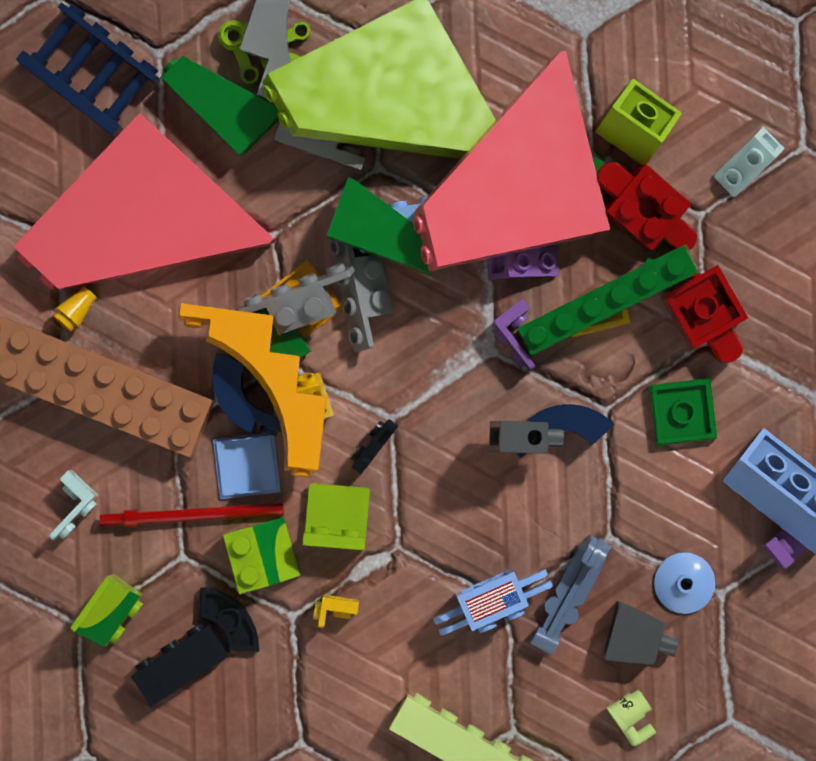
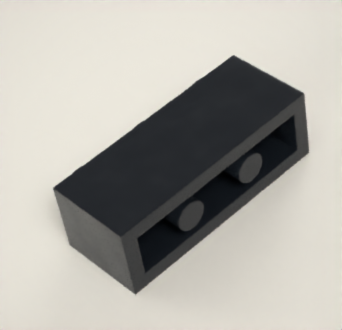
(179, 663)

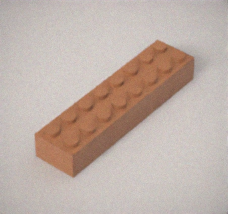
(102, 388)

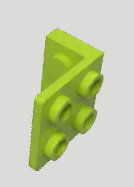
(336, 516)

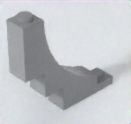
(268, 40)

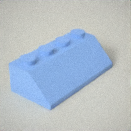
(778, 486)

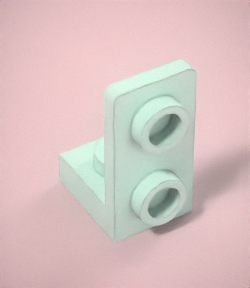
(749, 162)
(75, 488)

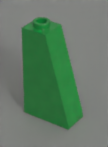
(225, 107)
(376, 228)

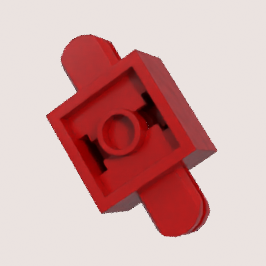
(645, 207)
(706, 312)

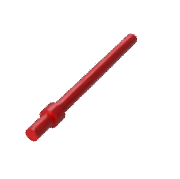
(132, 518)

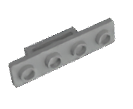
(363, 293)
(300, 303)

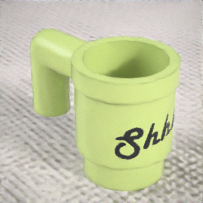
(629, 711)

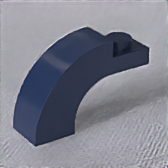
(231, 397)
(573, 418)

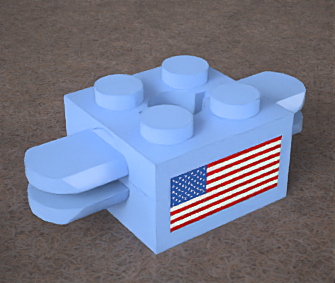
(492, 600)

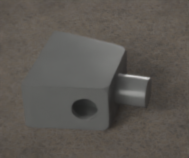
(513, 437)
(637, 637)

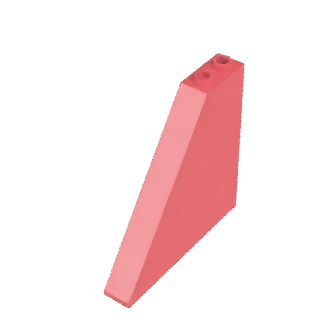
(520, 183)
(136, 214)

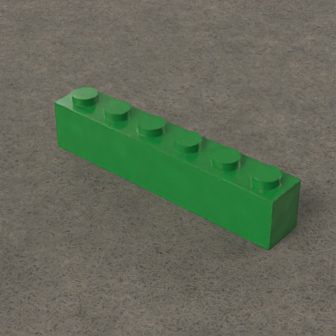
(608, 299)

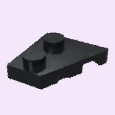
(380, 435)

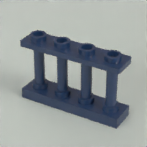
(86, 98)

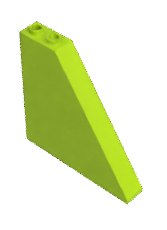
(384, 88)

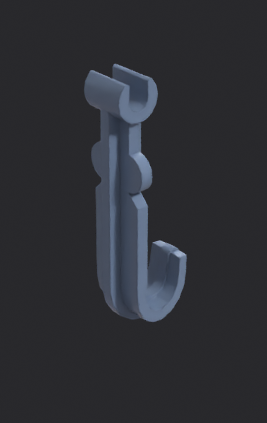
(571, 591)

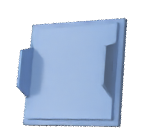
(246, 465)

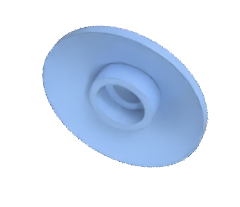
(673, 571)

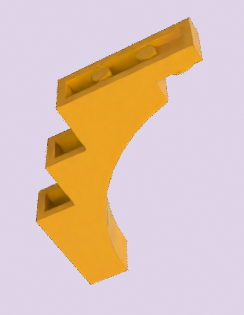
(248, 340)

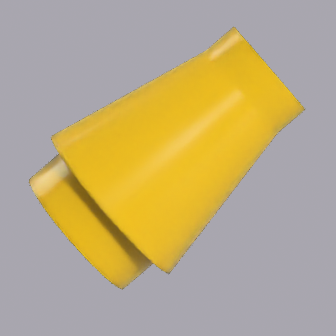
(73, 310)

